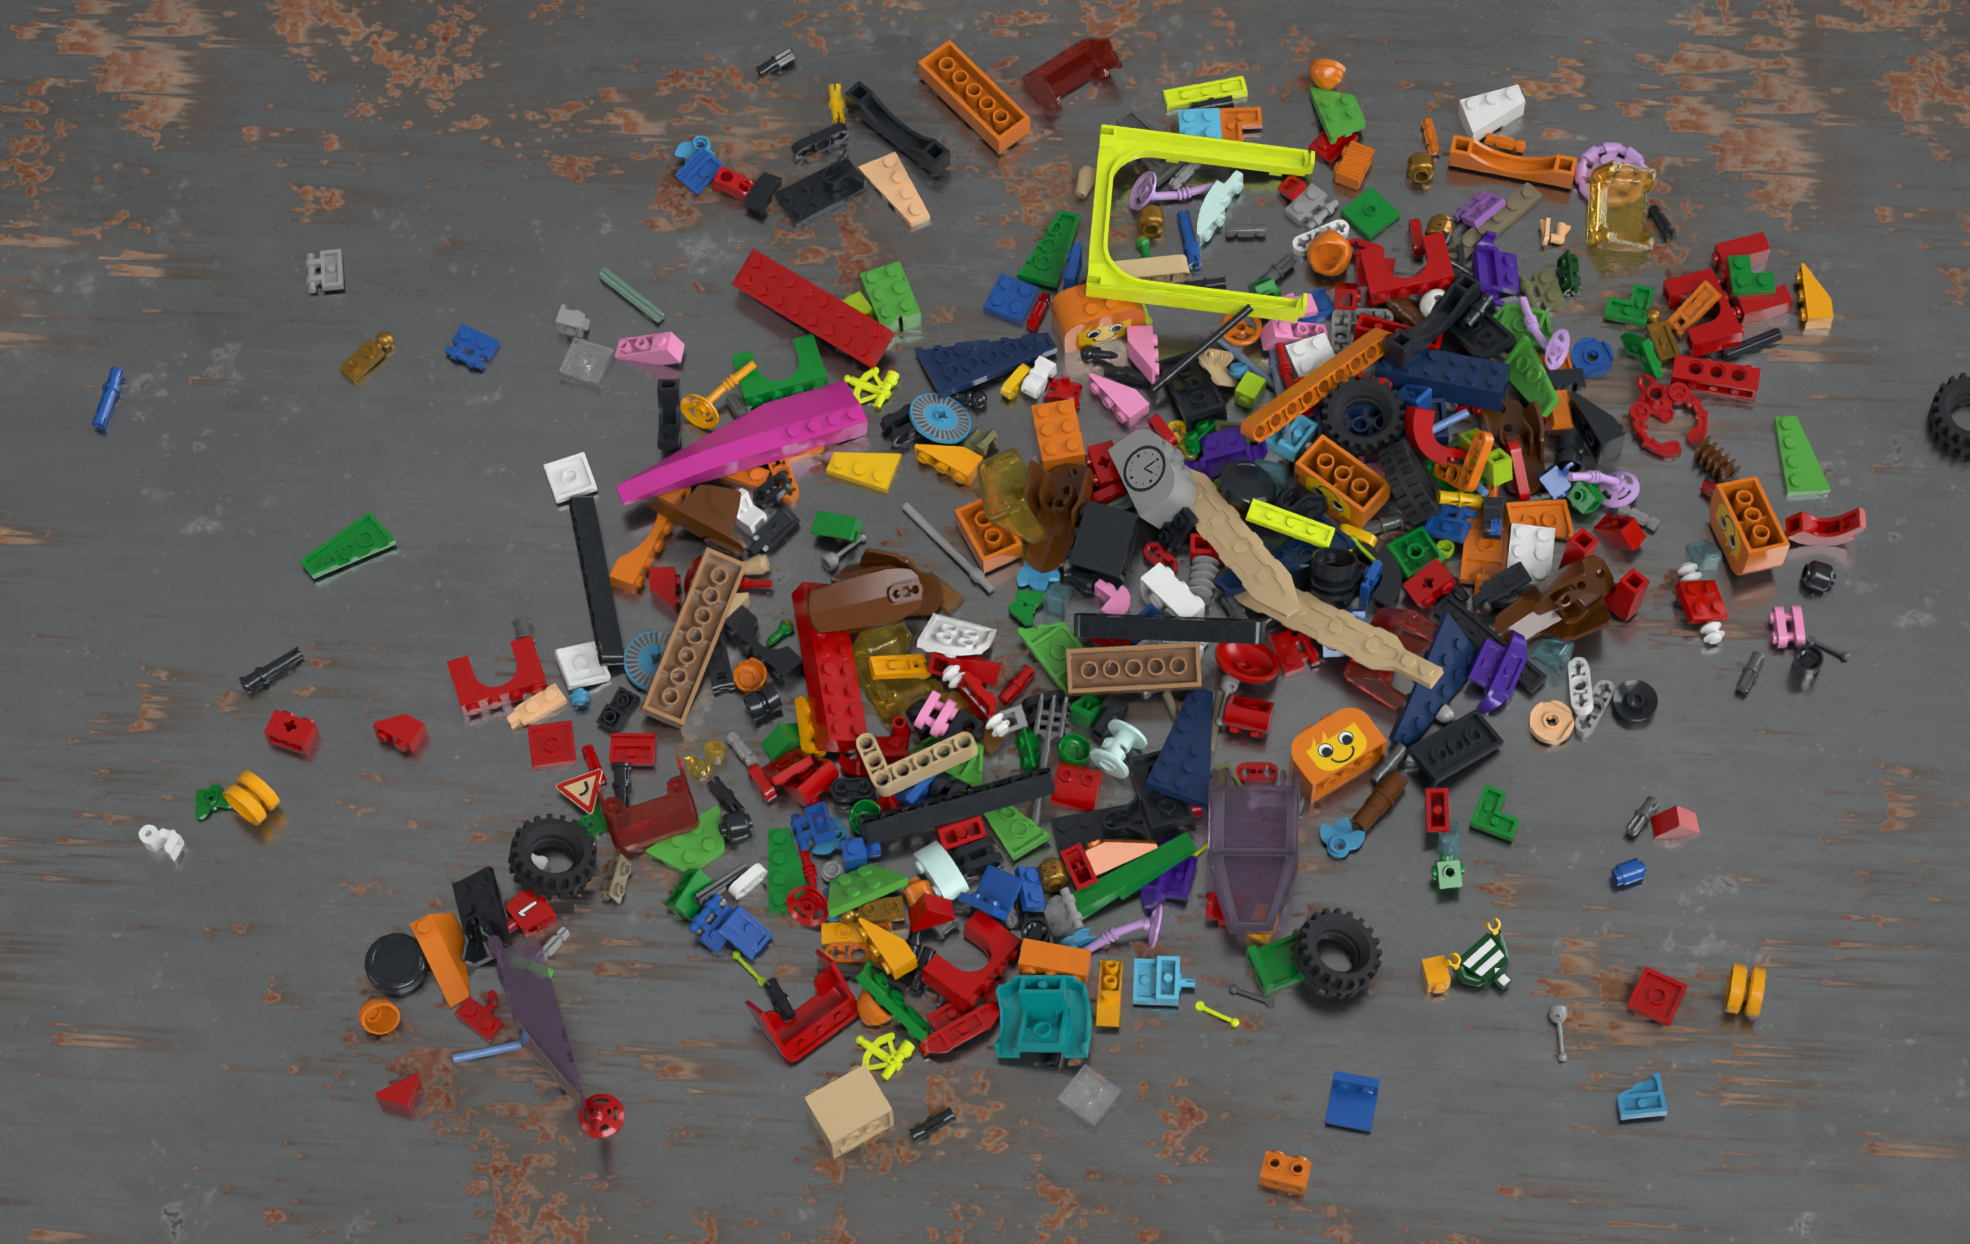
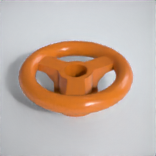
(1241, 337)

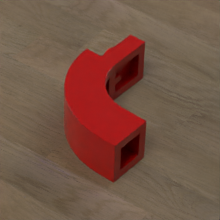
(1420, 435)
(1825, 531)

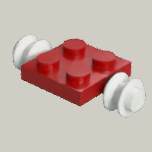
(1701, 602)
(980, 701)

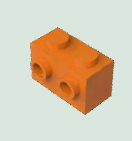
(1285, 1172)

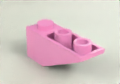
(1288, 332)
(652, 348)
(1142, 351)
(1123, 400)

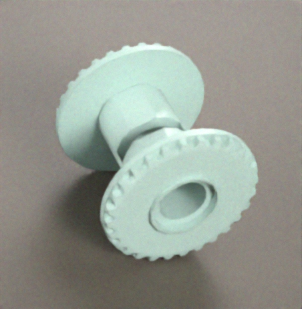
(1114, 748)

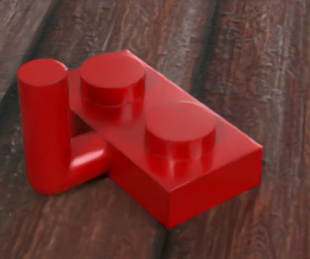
(480, 1017)

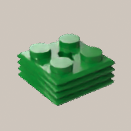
(1414, 542)

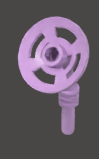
(1146, 191)
(1553, 347)
(1614, 484)
(1150, 925)

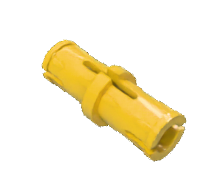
(836, 103)
(1459, 498)

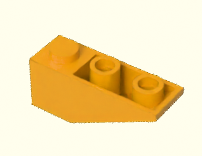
(1816, 303)
(953, 460)
(892, 950)
(1109, 993)

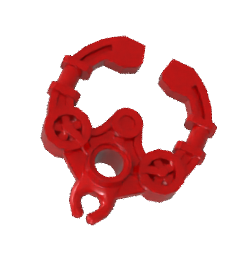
(1662, 409)

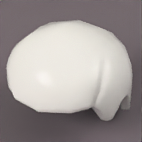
(1431, 300)

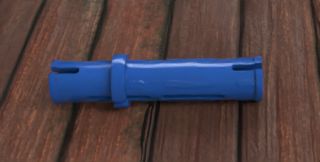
(1190, 246)
(110, 390)

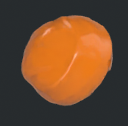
(1329, 253)

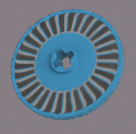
(926, 415)
(640, 657)

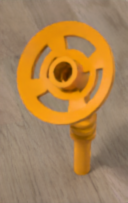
(705, 404)

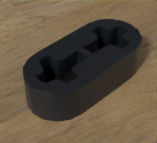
(772, 491)

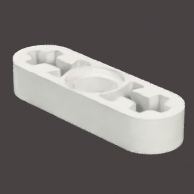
(1304, 238)
(1585, 693)

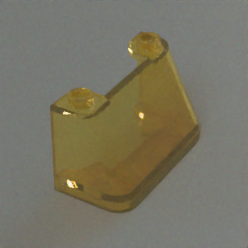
(1618, 207)
(1002, 488)
(889, 696)

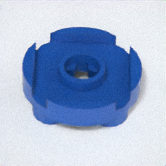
(1592, 347)

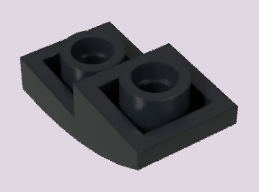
(761, 192)
(1174, 532)
(618, 710)

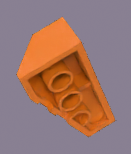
(443, 947)

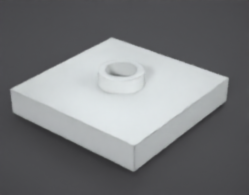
(570, 477)
(581, 665)

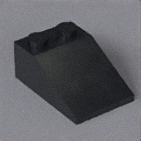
(1597, 428)

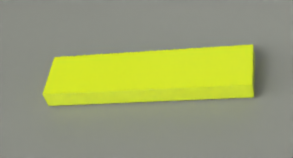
(1182, 96)
(1290, 524)

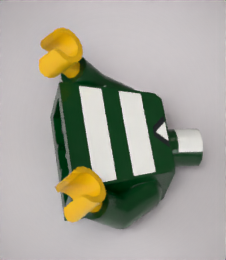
(1484, 960)

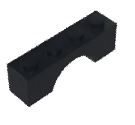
(781, 663)

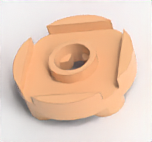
(1551, 734)

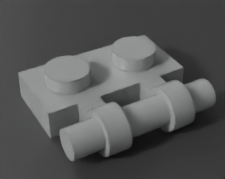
(1307, 203)
(331, 270)
(1063, 915)

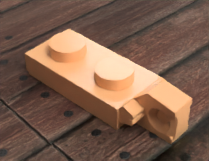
(537, 707)

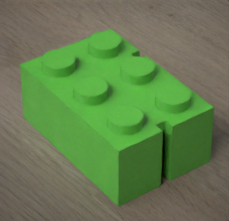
(891, 297)

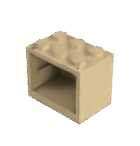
(849, 1110)

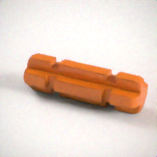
(1430, 136)
(1505, 142)

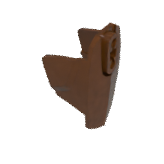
(1527, 428)
(708, 514)
(932, 587)

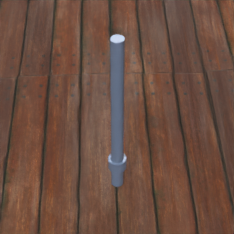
(1237, 354)
(1273, 368)

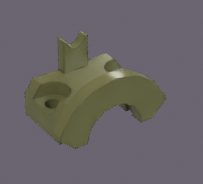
(979, 441)

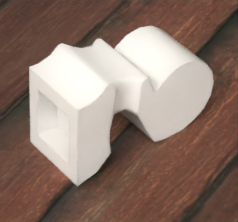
(1037, 380)
(155, 840)

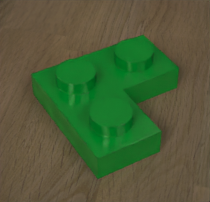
(1745, 282)
(1632, 311)
(1643, 349)
(1488, 815)

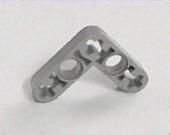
(1349, 322)

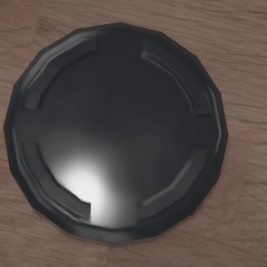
(1243, 481)
(395, 963)

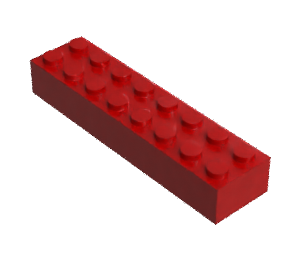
(813, 308)
(829, 680)

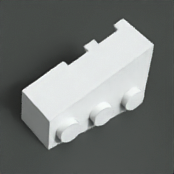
(1490, 111)

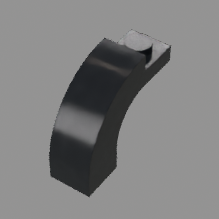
(669, 414)
(1389, 589)

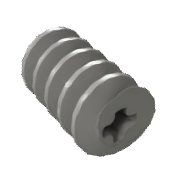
(1202, 576)

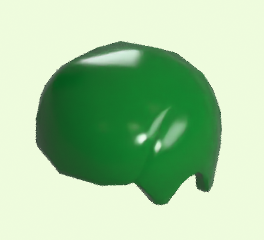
(1074, 749)
(862, 809)

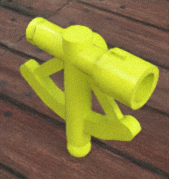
(879, 392)
(893, 1061)

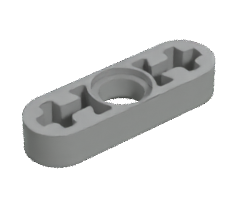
(1595, 717)

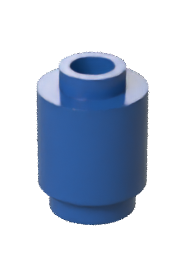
(1628, 872)

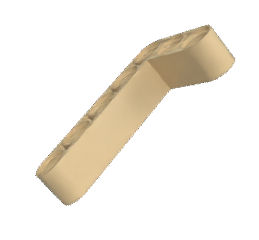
(913, 763)

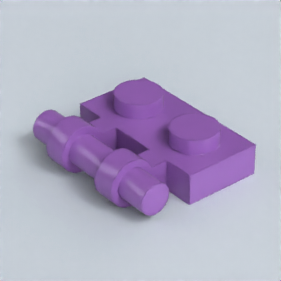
(1479, 208)

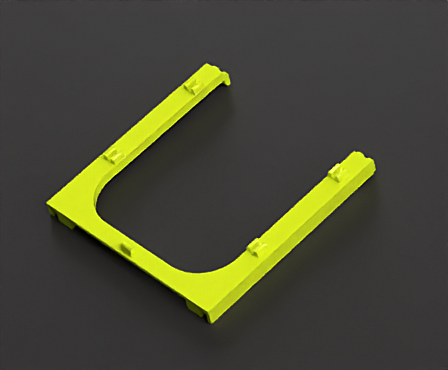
(1124, 144)

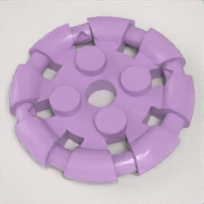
(1591, 158)

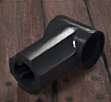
(1111, 709)

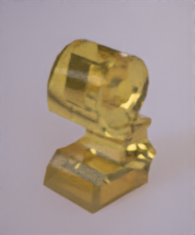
(714, 755)

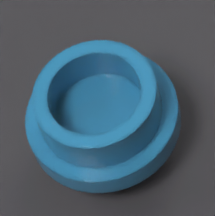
(1238, 370)
(579, 696)

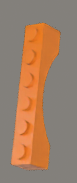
(1549, 170)
(631, 568)

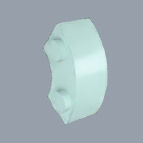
(940, 871)

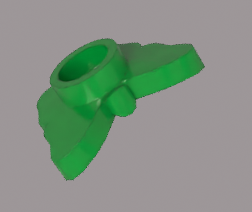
(1029, 598)
(205, 804)
(596, 820)

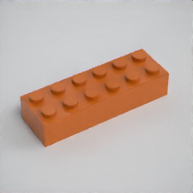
(974, 96)

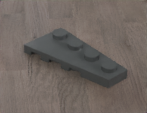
(1160, 167)

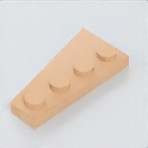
(894, 184)

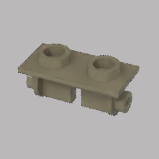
(618, 870)

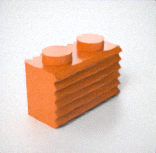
(1354, 165)

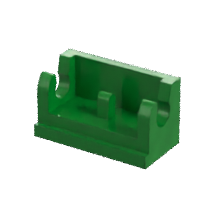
(836, 526)
(682, 898)

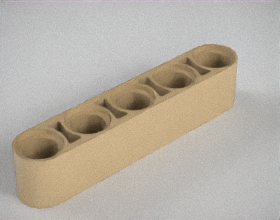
(1160, 269)

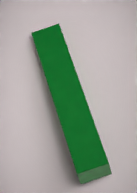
(1133, 875)

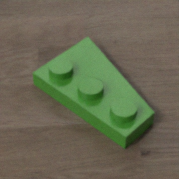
(1016, 831)

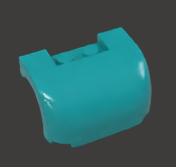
(1044, 1016)

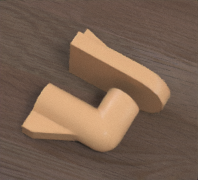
(1558, 238)

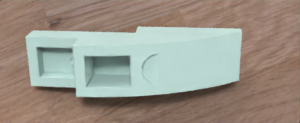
(1213, 208)

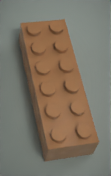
(1134, 669)

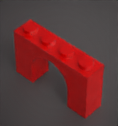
(1385, 286)
(1751, 307)
(1709, 337)
(1625, 595)
(477, 697)
(965, 987)

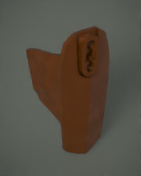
(1055, 510)
(864, 599)
(1559, 605)

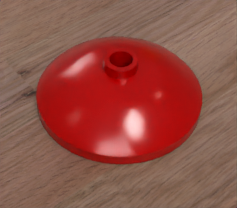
(1247, 662)

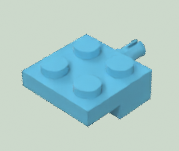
(1200, 122)
(1302, 432)
(1158, 981)

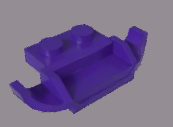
(1494, 269)
(1224, 447)
(1498, 669)
(1171, 884)

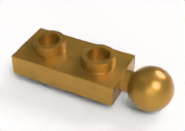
(1661, 336)
(366, 356)
(876, 911)

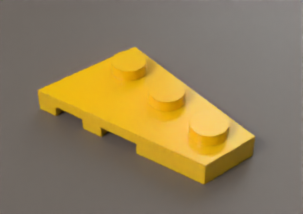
(865, 469)

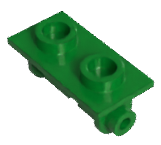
(1192, 439)
(1026, 743)

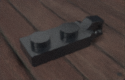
(773, 530)
(1502, 584)

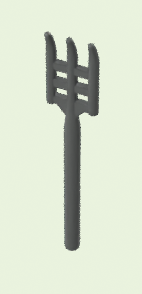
(1047, 735)

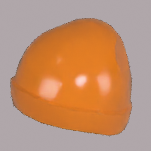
(1326, 73)
(870, 1011)
(378, 1016)

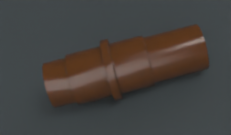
(1405, 310)
(1379, 801)

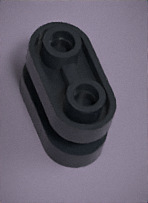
(899, 427)
(1030, 706)
(848, 791)
(977, 857)

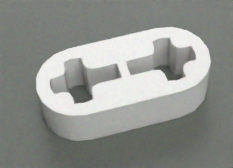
(747, 881)

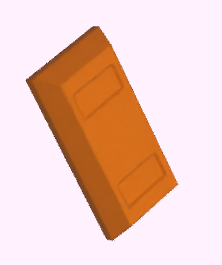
(1561, 415)

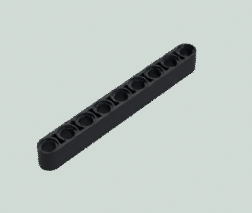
(596, 581)
(1170, 628)
(957, 806)

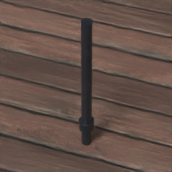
(1169, 375)

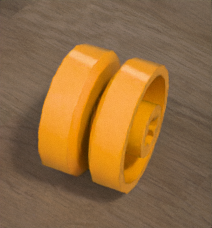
(251, 797)
(1747, 990)

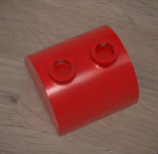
(1248, 715)
(808, 785)
(1076, 787)

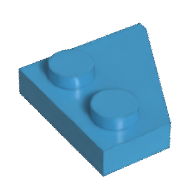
(1643, 1100)

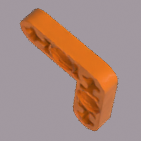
(784, 466)
(1468, 474)
(841, 947)

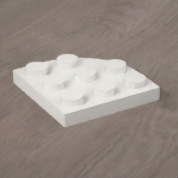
(955, 637)

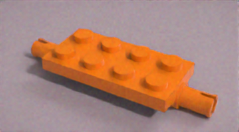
(1481, 556)

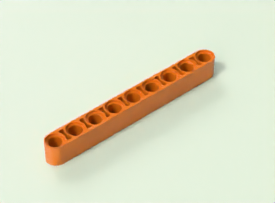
(1315, 385)

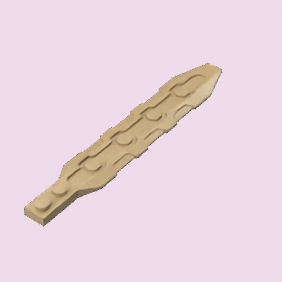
(1242, 549)
(1351, 636)

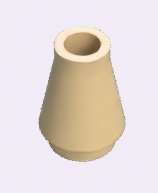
(1085, 181)
(757, 565)

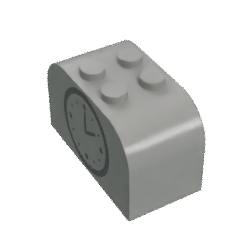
(1154, 476)

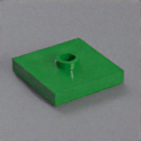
(1370, 213)

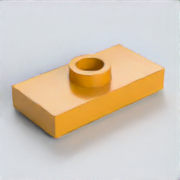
(840, 933)

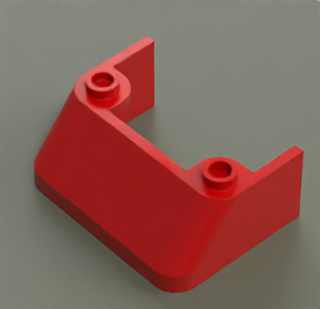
(815, 1019)

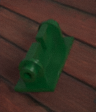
(1567, 266)

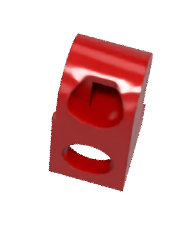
(732, 183)

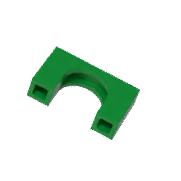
(809, 375)

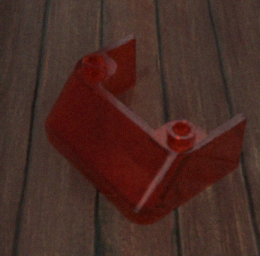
(1071, 68)
(1377, 681)
(653, 819)

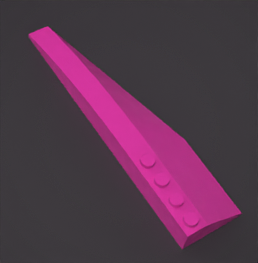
(755, 439)

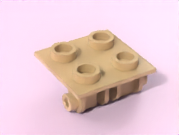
(1216, 363)

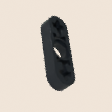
(820, 140)

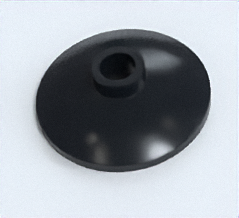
(1637, 692)

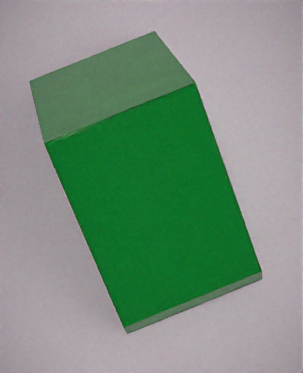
(1085, 710)
(781, 740)

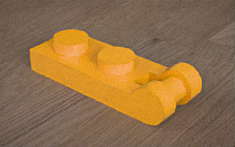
(898, 666)
(806, 727)

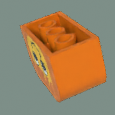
(1091, 320)
(1350, 486)
(1747, 527)
(1335, 751)

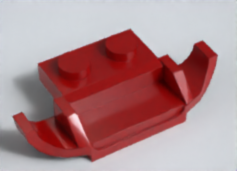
(893, 749)
(957, 1026)

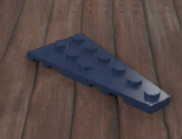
(978, 361)
(1293, 557)
(1455, 655)
(1186, 755)

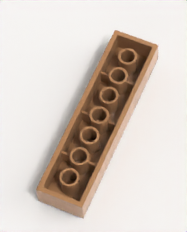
(693, 638)

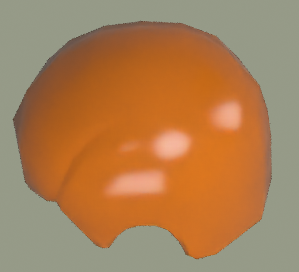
(750, 675)

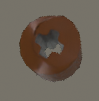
(1715, 461)

